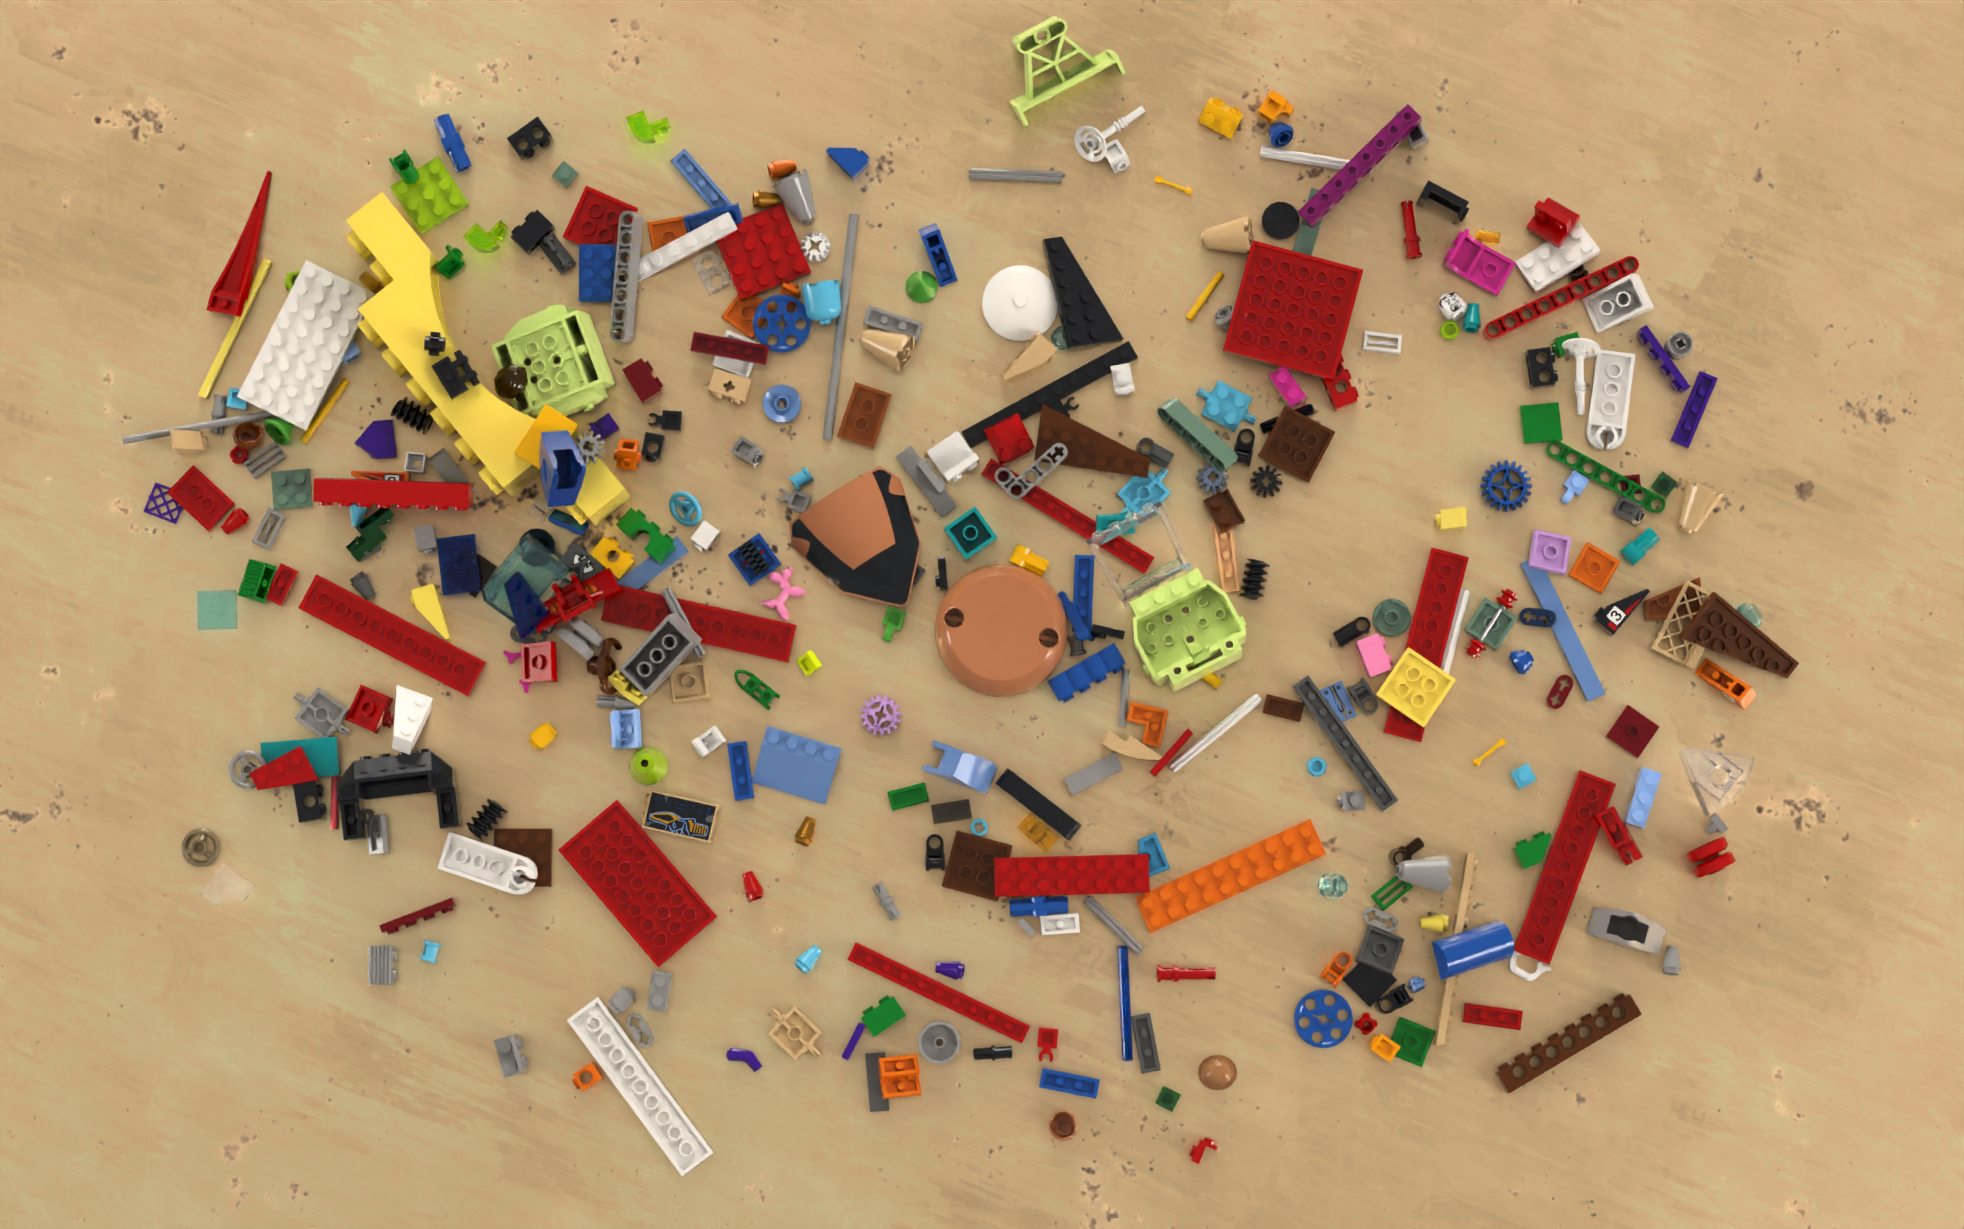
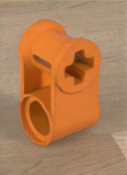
(1336, 969)

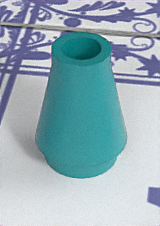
(1472, 318)

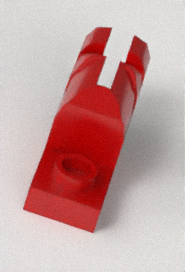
(1619, 835)

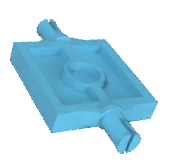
(1226, 406)
(1143, 490)

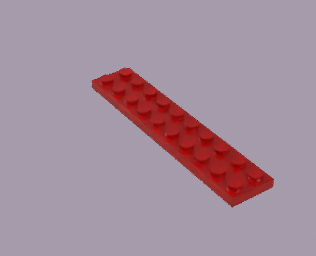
(713, 624)
(1431, 625)
(392, 635)
(1563, 867)

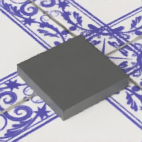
(1379, 950)

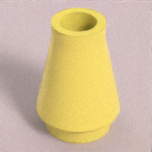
(1436, 922)

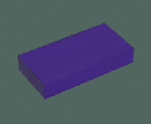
(853, 1041)

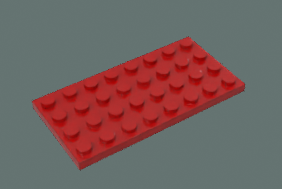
(637, 883)

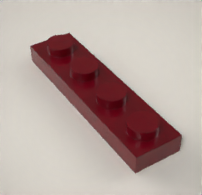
(729, 348)
(425, 913)

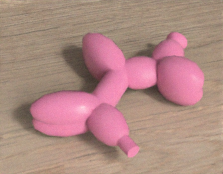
(786, 591)

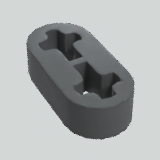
(527, 640)

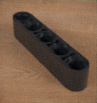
(1038, 804)

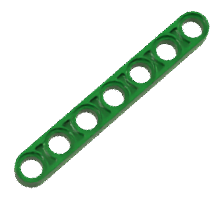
(1595, 476)

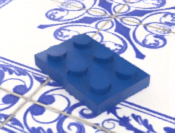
(596, 272)

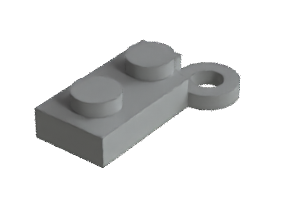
(376, 832)

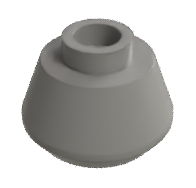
(1224, 316)

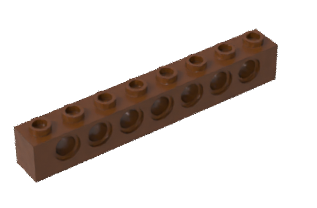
(1628, 1012)

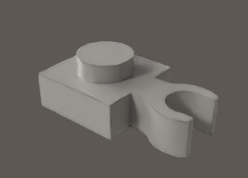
(796, 501)

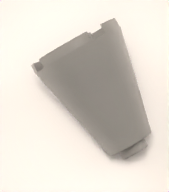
(797, 195)
(1426, 872)

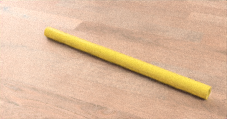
(234, 330)

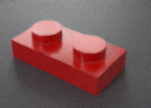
(281, 584)

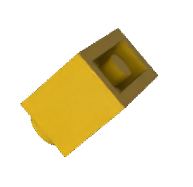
(601, 554)

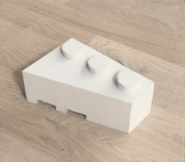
(409, 718)

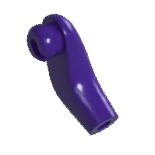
(745, 1056)

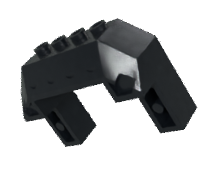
(396, 777)

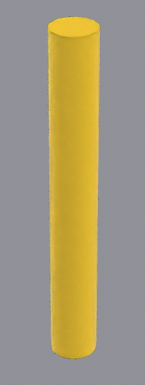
(1205, 295)

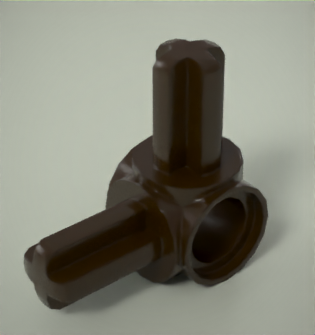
(1406, 851)

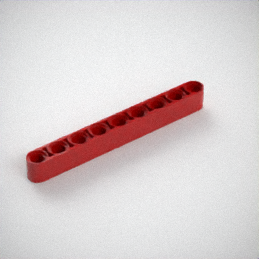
(1553, 305)

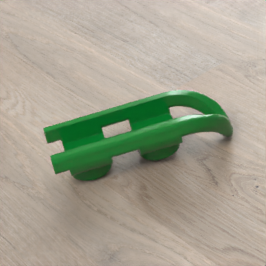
(752, 685)

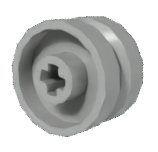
(581, 636)
(931, 1050)

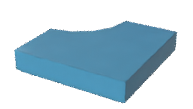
(1157, 859)

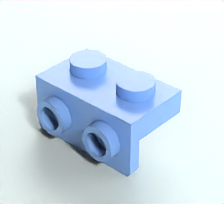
(625, 729)

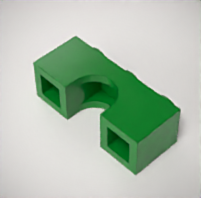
(634, 524)

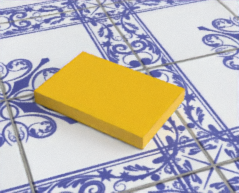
(547, 421)

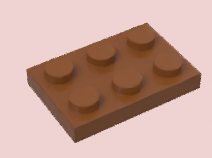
(864, 415)

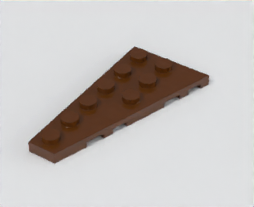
(1086, 446)
(1731, 634)

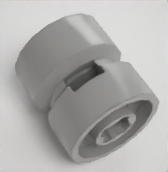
(1678, 345)

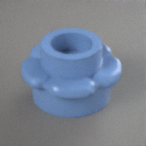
(1416, 984)

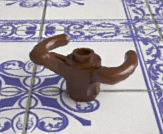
(604, 665)

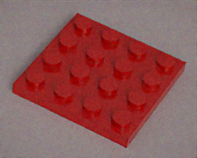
(763, 253)

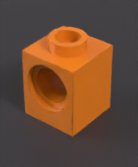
(595, 1074)

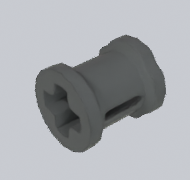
(1076, 646)

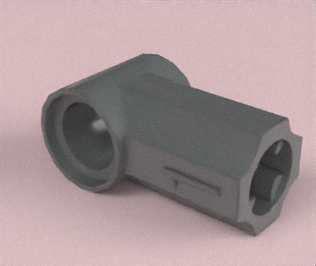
(1157, 453)

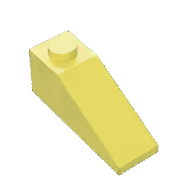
(429, 605)

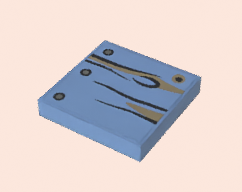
(1339, 701)

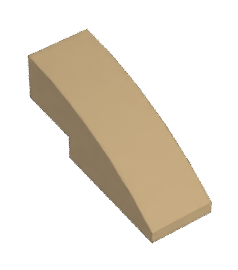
(1130, 748)

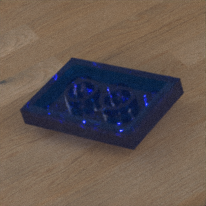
(459, 565)

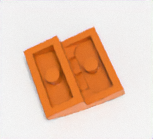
(899, 1076)

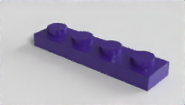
(1659, 354)

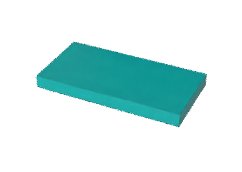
(321, 752)

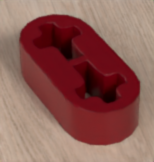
(1563, 694)

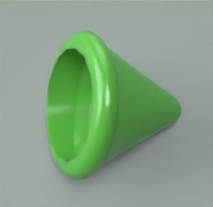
(921, 286)
(279, 430)

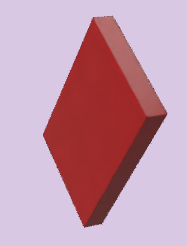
(201, 498)

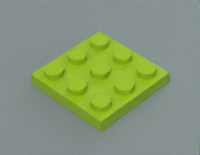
(431, 197)

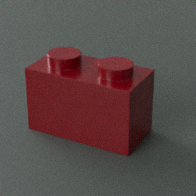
(642, 380)

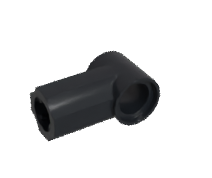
(1350, 632)

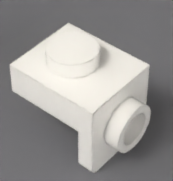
(708, 741)

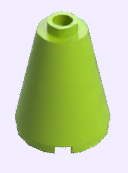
(654, 771)

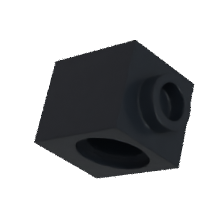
(653, 438)

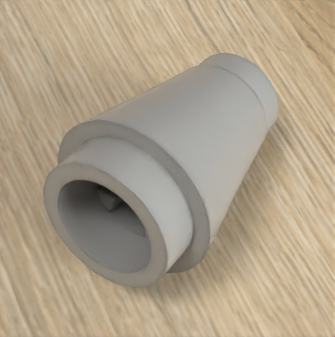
(1671, 962)

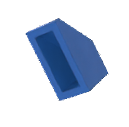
(849, 160)

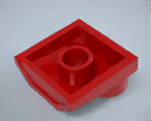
(1009, 439)

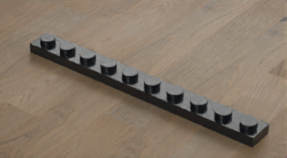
(1054, 391)

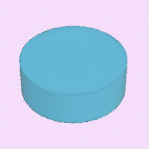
(1316, 766)

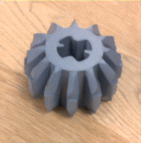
(1205, 474)

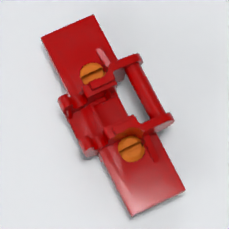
(593, 589)

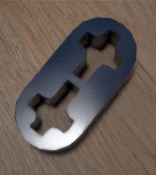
(1538, 612)

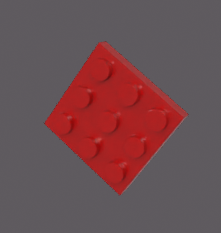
(596, 218)

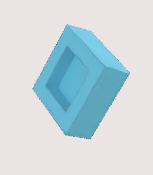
(235, 402)
(1523, 776)

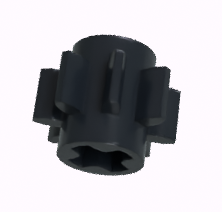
(434, 343)

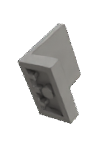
(511, 1055)

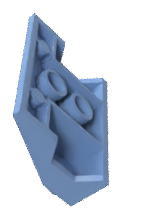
(796, 765)

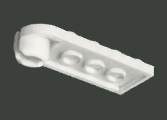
(1610, 398)
(487, 864)

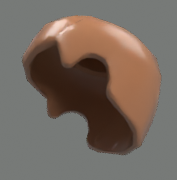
(1063, 1125)

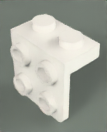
(953, 457)

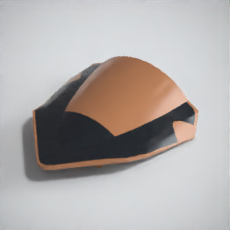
(862, 538)

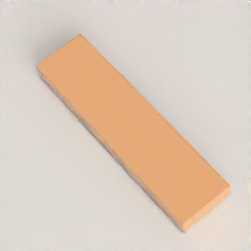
(1226, 561)

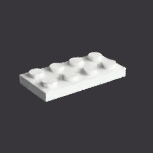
(1551, 263)

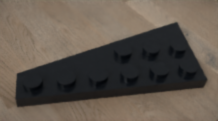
(1080, 309)

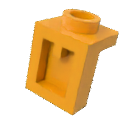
(1384, 1047)

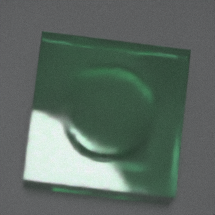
(1663, 484)
(1167, 1098)

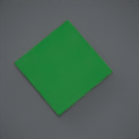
(1541, 423)
(1413, 1041)

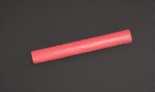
(334, 803)

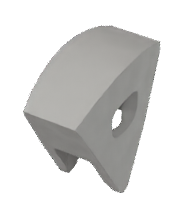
(1626, 929)

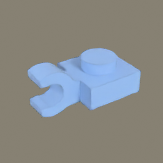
(1575, 485)

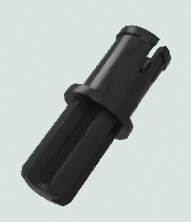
(992, 1053)

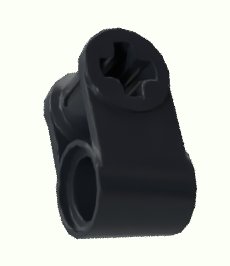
(1244, 449)
(935, 854)
(1395, 999)

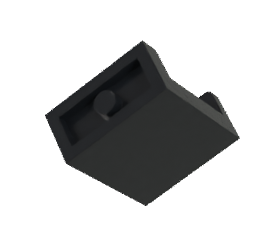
(1445, 199)

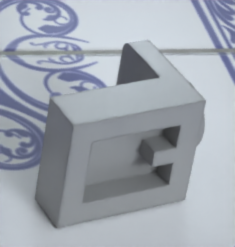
(748, 451)
(1351, 800)

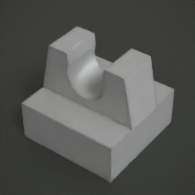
(1716, 824)

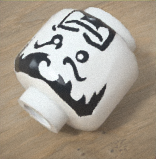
(1452, 306)

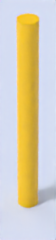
(324, 411)

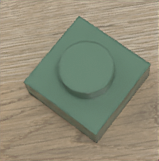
(565, 174)

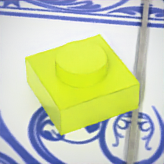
(809, 663)

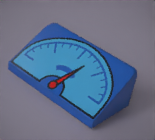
(568, 522)

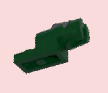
(371, 535)

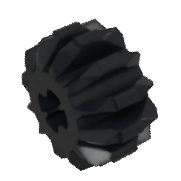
(1260, 477)

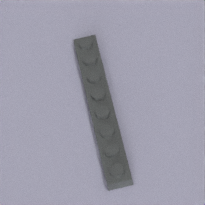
(1345, 743)

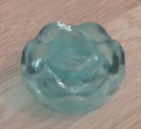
(1056, 338)

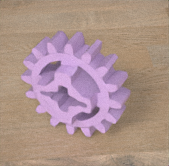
(889, 718)

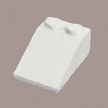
(1618, 303)

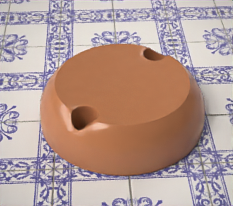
(1001, 630)

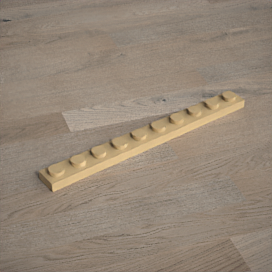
(1460, 922)

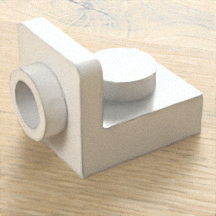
(1116, 156)
(1122, 379)

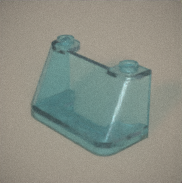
(534, 562)

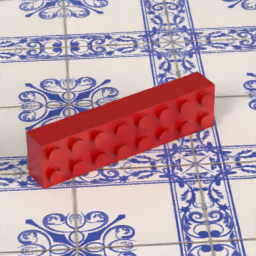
(395, 492)

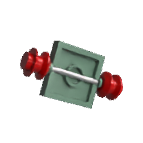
(1491, 623)

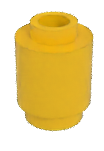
(542, 736)

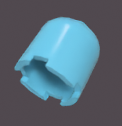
(822, 300)

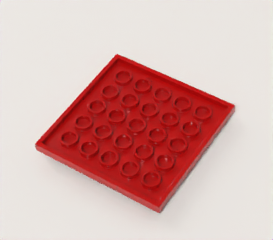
(1293, 310)

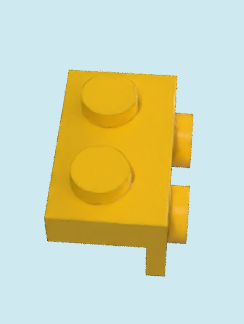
(1221, 117)

